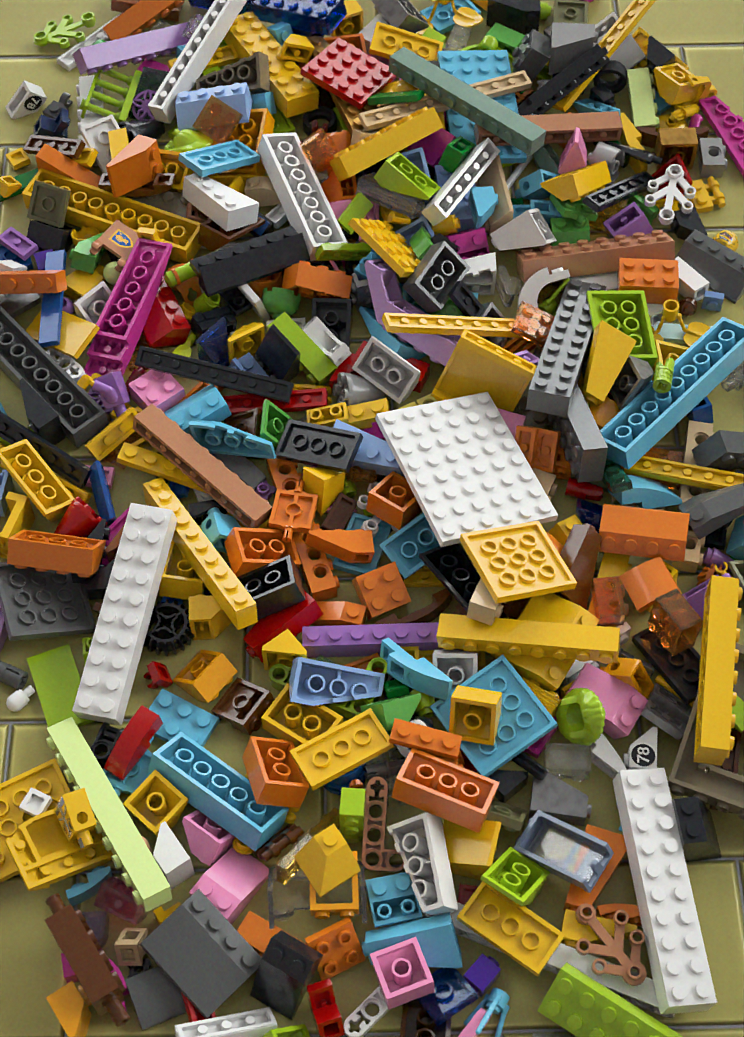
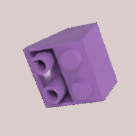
(627, 222)

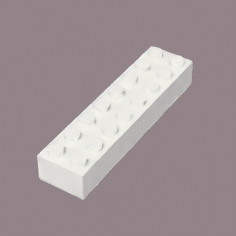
(299, 191)

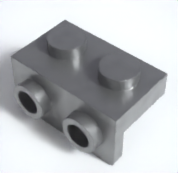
(360, 293)

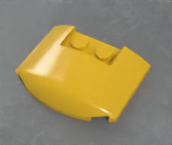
(47, 856)

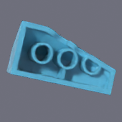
(227, 440)

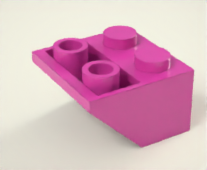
(472, 242)

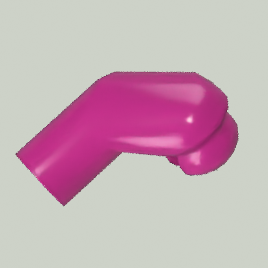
(695, 120)

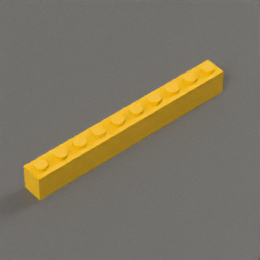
(204, 557)

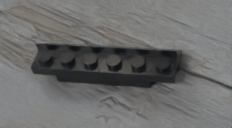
(565, 82)
(249, 260)

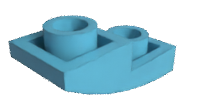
(81, 892)

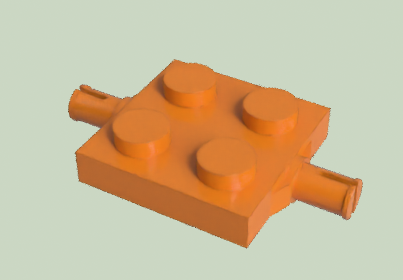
(293, 511)

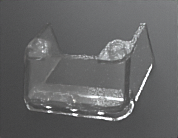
(295, 895)

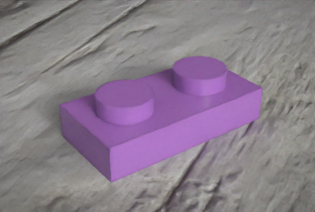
(18, 243)

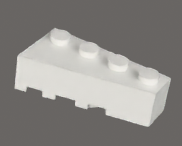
(220, 202)

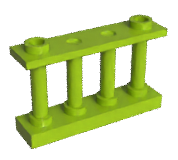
(123, 106)

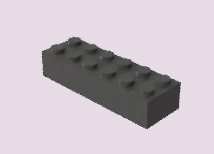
(581, 440)

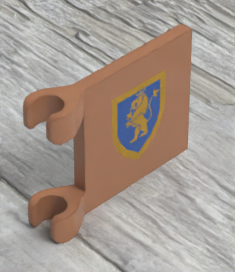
(118, 240)

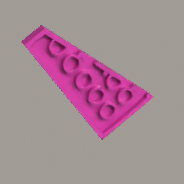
(727, 127)

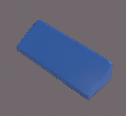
(102, 493)

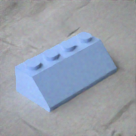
(191, 103)

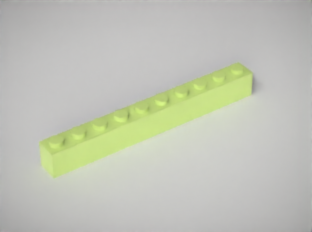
(111, 817)

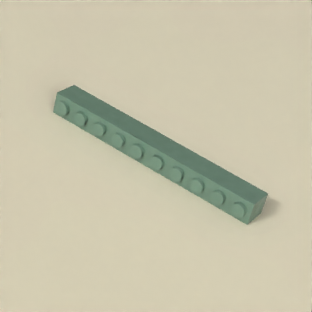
(467, 101)

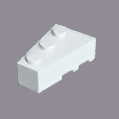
(482, 274)

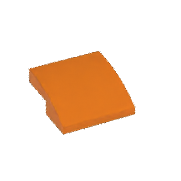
(539, 446)
(648, 582)

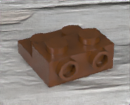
(243, 705)

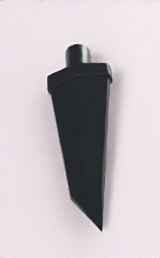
(645, 156)

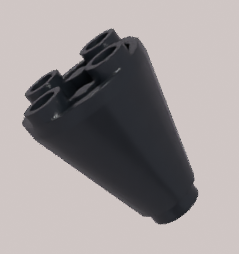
(148, 128)

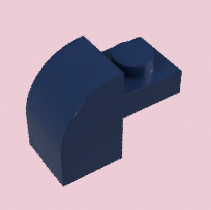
(53, 127)

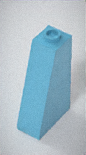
(434, 934)

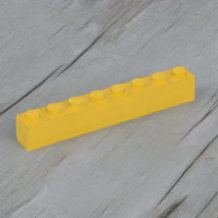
(529, 638)

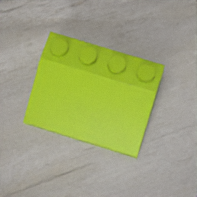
(629, 314)

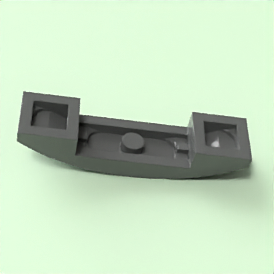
(243, 468)

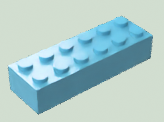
(217, 791)

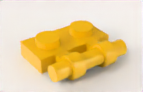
(702, 200)

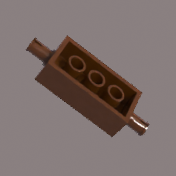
(86, 961)

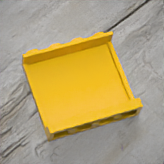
(484, 367)

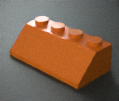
(644, 532)
(55, 552)
(445, 789)

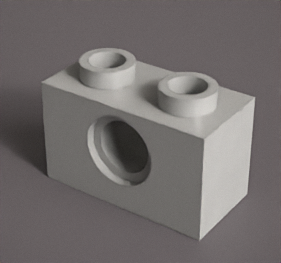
(711, 157)

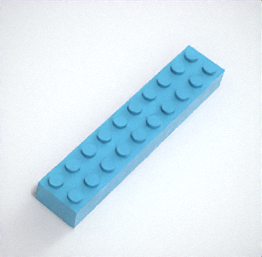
(694, 377)

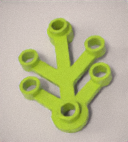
(51, 31)

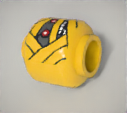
(727, 239)

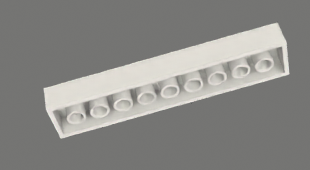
(125, 614)
(663, 892)

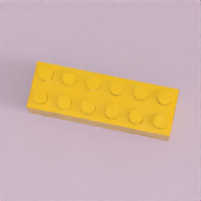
(385, 142)

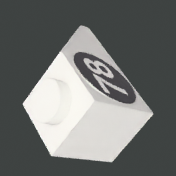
(26, 100)
(642, 752)

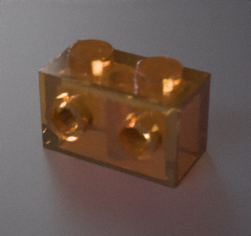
(608, 601)

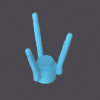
(496, 1003)

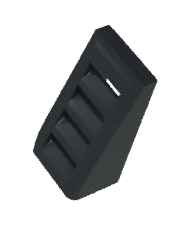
(199, 510)

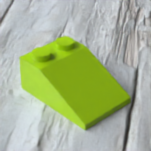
(405, 178)
(516, 877)

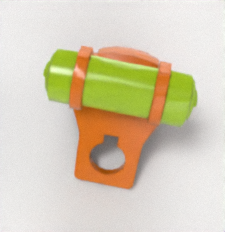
(181, 278)

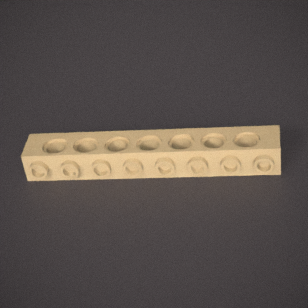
(695, 435)

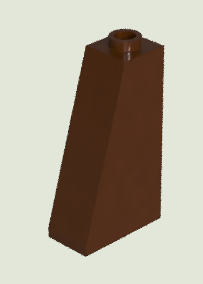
(580, 557)

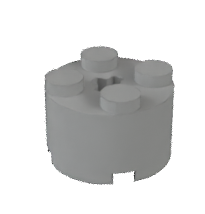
(612, 155)

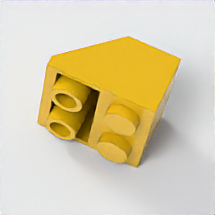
(206, 617)

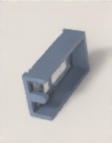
(564, 850)

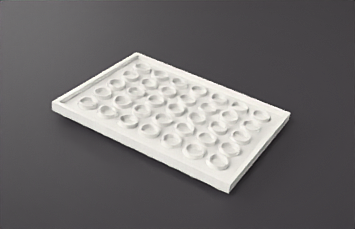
(464, 466)

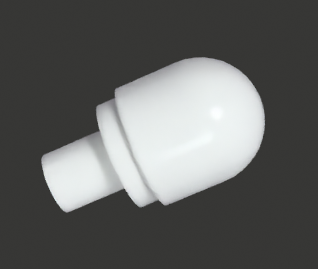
(19, 699)

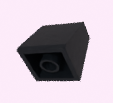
(696, 829)

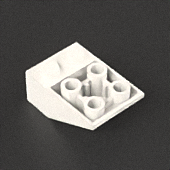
(628, 52)

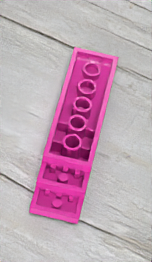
(128, 308)

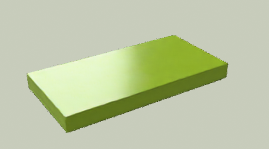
(56, 684)

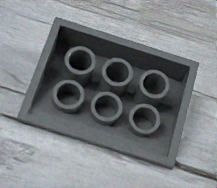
(201, 953)

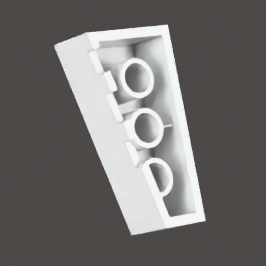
(426, 861)

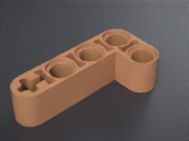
(380, 824)

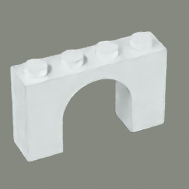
(690, 285)

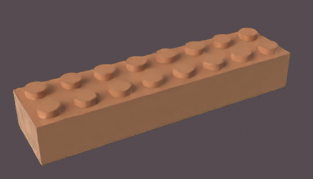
(594, 256)

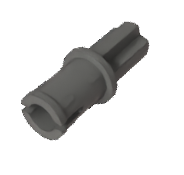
(383, 769)

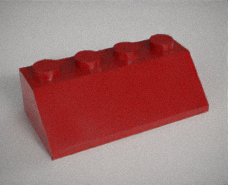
(166, 320)

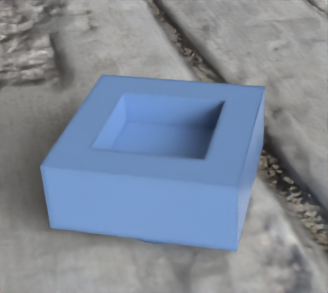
(712, 301)

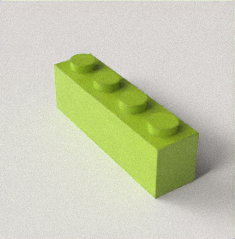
(312, 359)

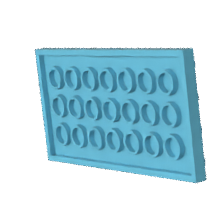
(474, 67)

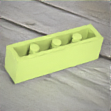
(641, 98)

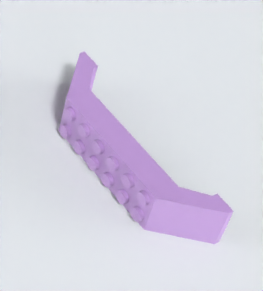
(388, 299)

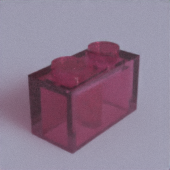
(118, 900)

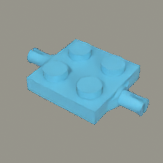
(134, 777)

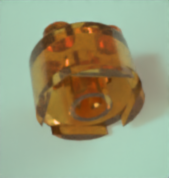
(319, 149)

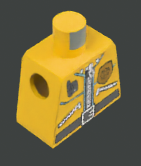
(76, 817)

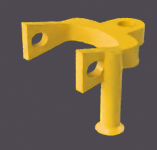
(706, 90)

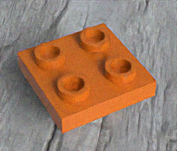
(339, 948)

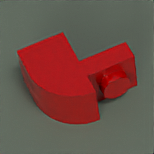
(324, 1009)

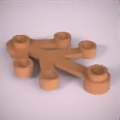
(612, 947)

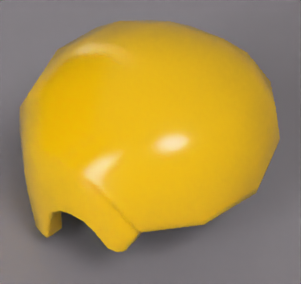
(83, 234)

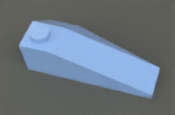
(325, 683)

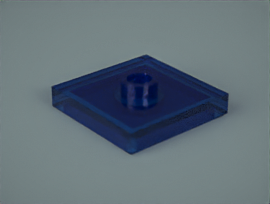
(450, 995)

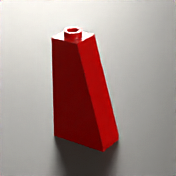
(290, 618)

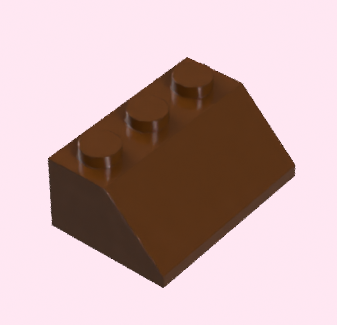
(213, 236)

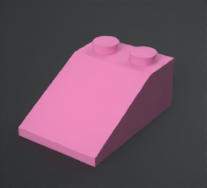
(620, 700)
(232, 883)

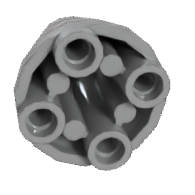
(356, 390)

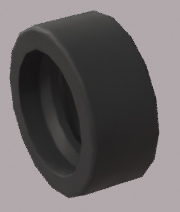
(616, 68)
(320, 113)

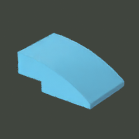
(647, 494)

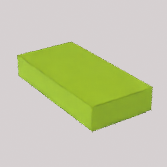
(356, 209)

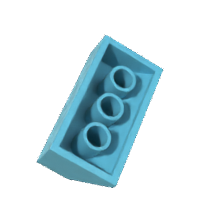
(203, 405)

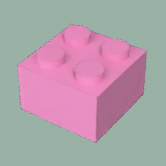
(156, 389)

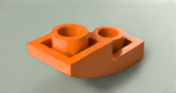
(608, 910)

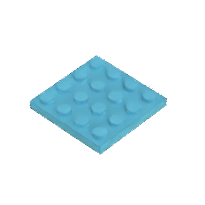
(521, 718)

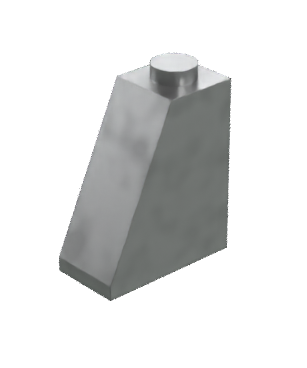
(559, 800)

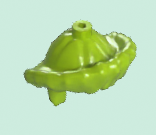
(188, 140)
(581, 716)

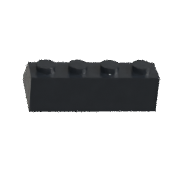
(453, 570)

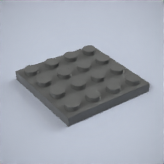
(43, 604)

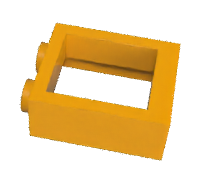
(345, 910)

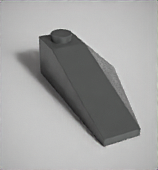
(714, 509)

